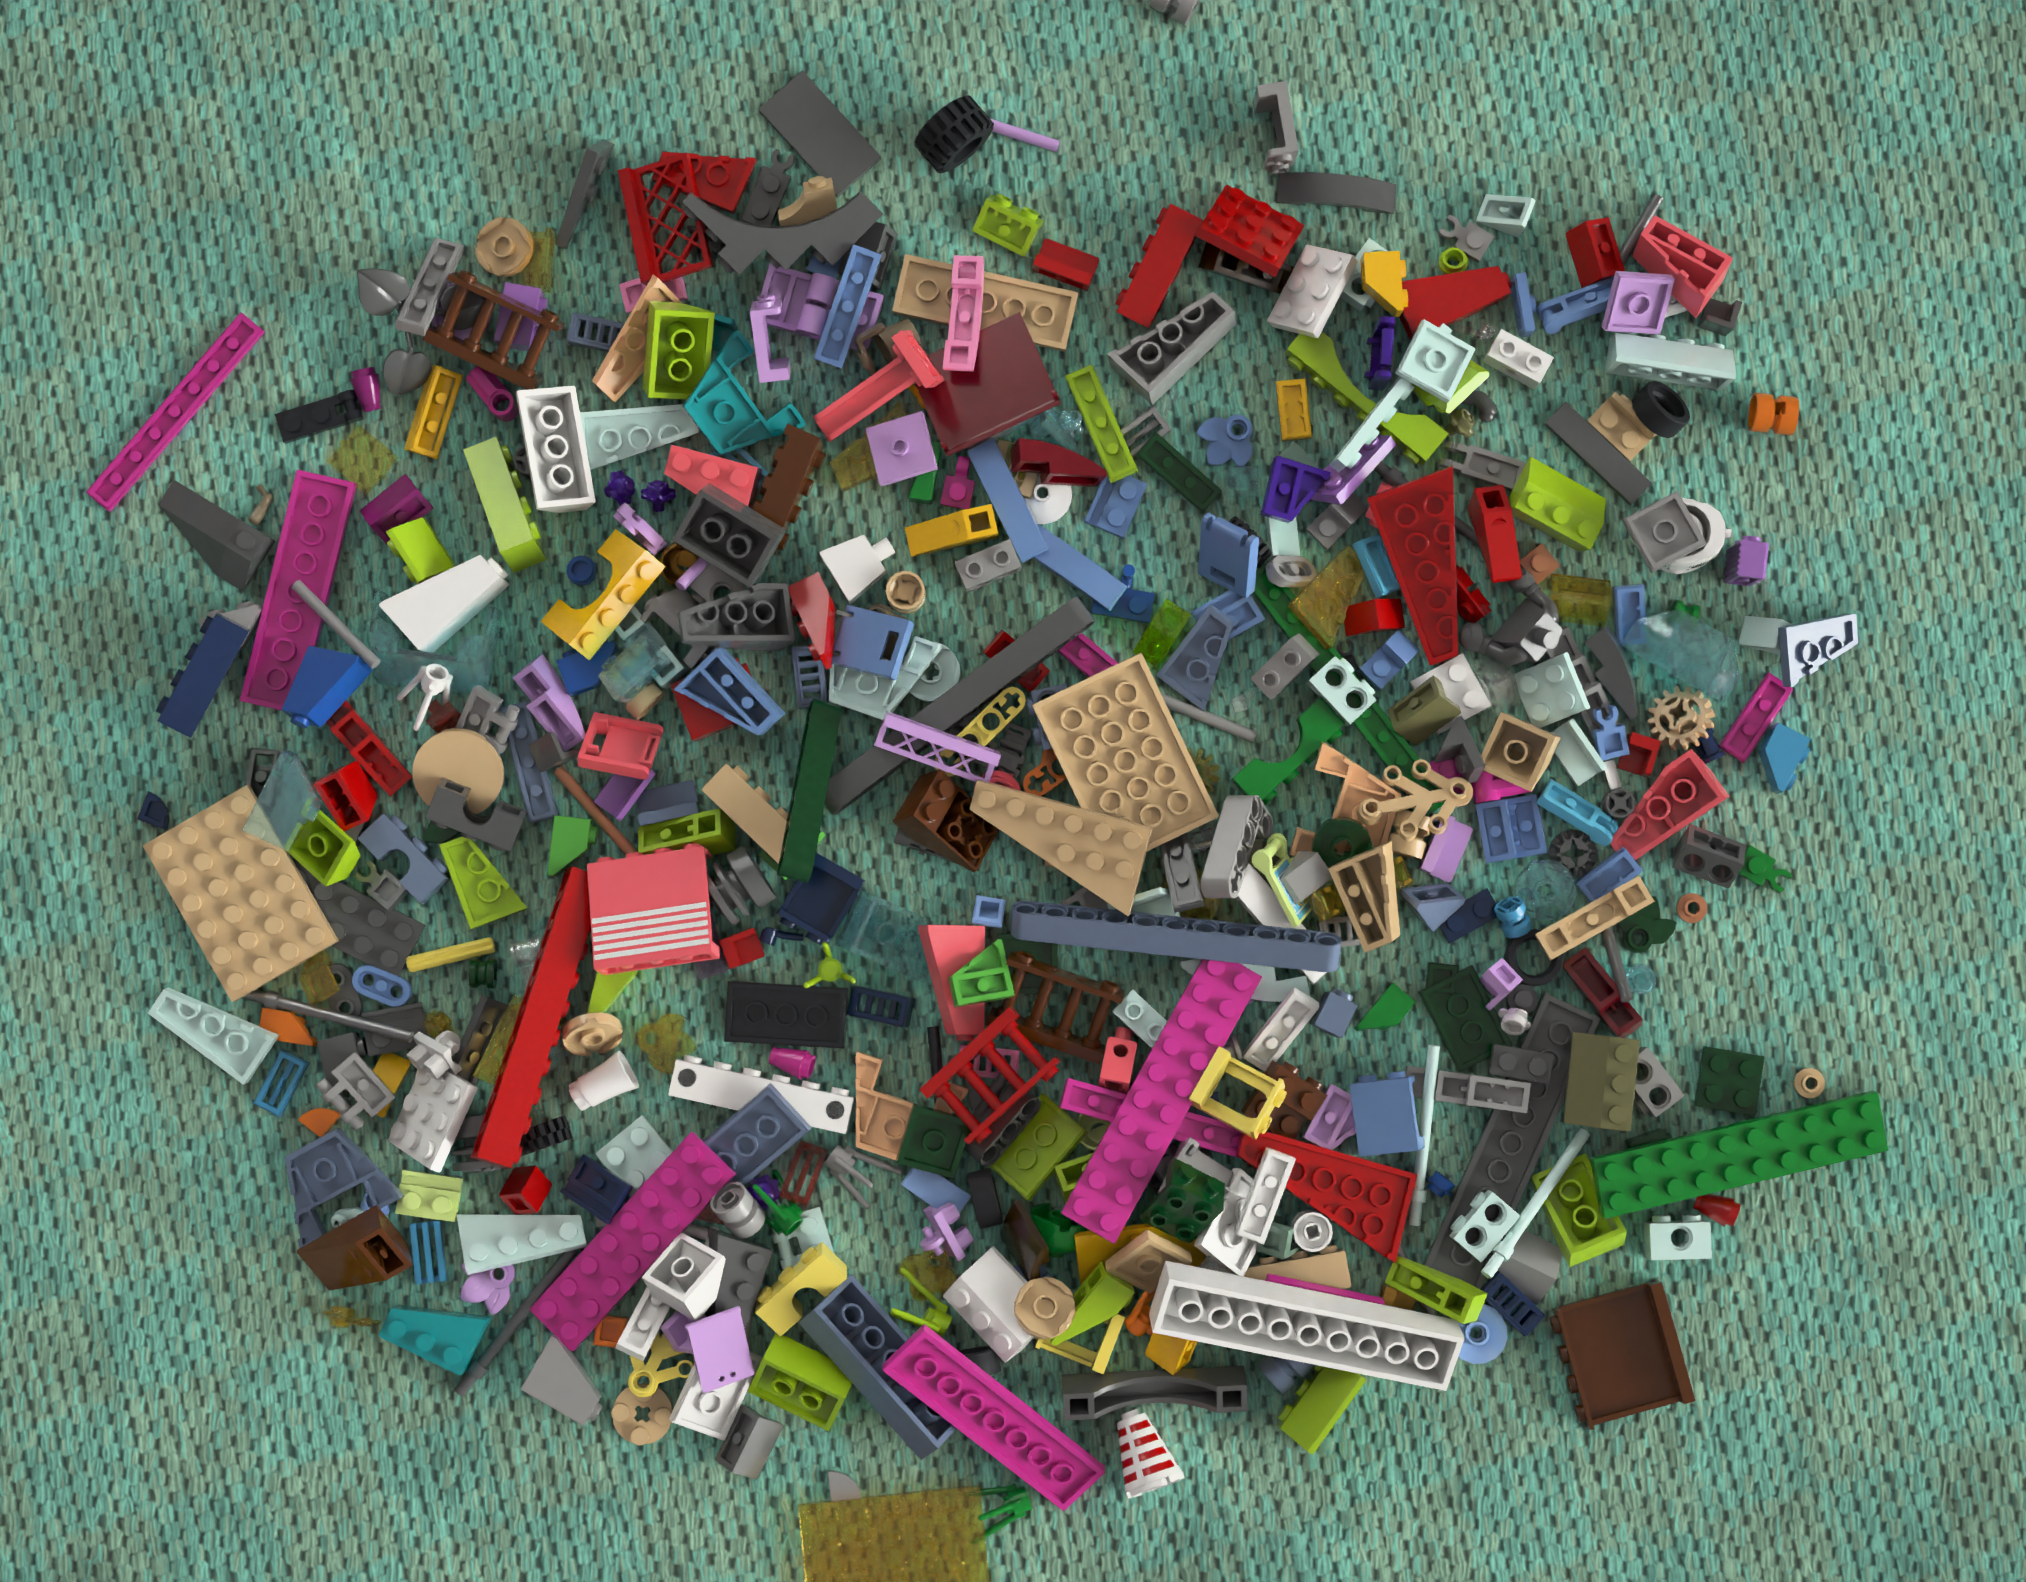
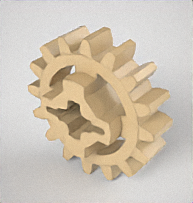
(1674, 707)

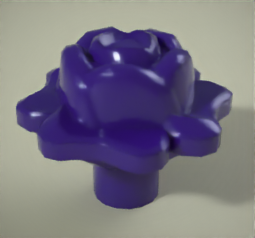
(620, 488)
(658, 494)
(767, 1186)

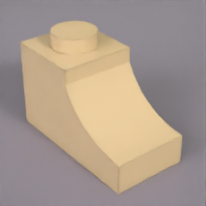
(813, 203)

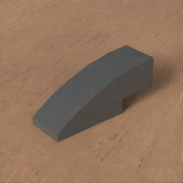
(1616, 670)

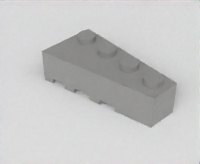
(1182, 342)

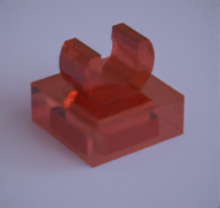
(443, 716)

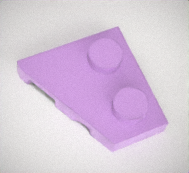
(1333, 1120)

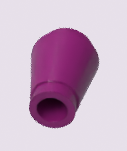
(367, 388)

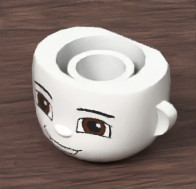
(1712, 529)

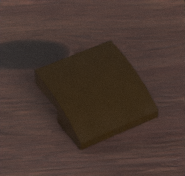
(1024, 1241)

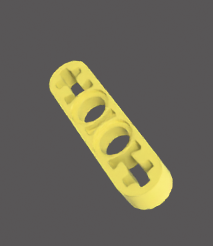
(976, 727)

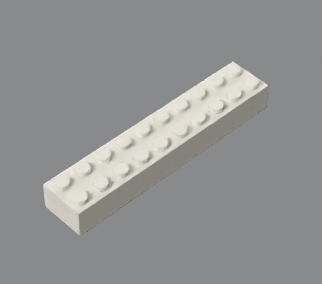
(1305, 1326)

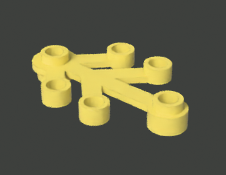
(660, 1350)

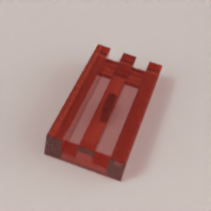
(794, 1197)

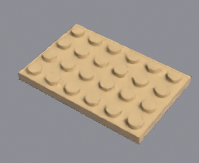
(1126, 751)
(239, 896)

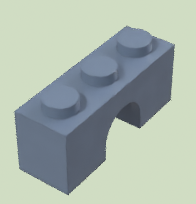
(424, 874)

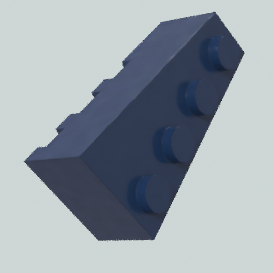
(203, 674)

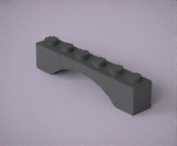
(1207, 1387)

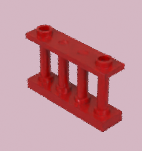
(962, 1066)

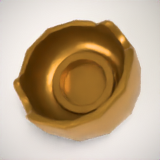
(673, 557)

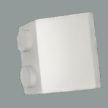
(686, 1276)

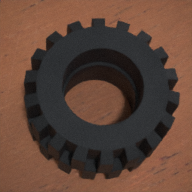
(954, 134)

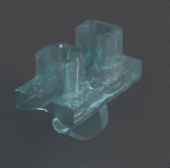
(1062, 426)

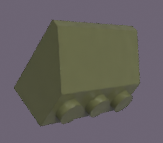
(1601, 1081)

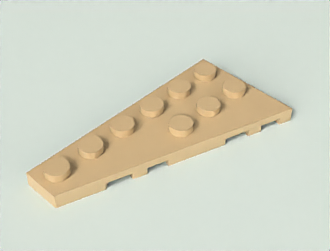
(1083, 844)

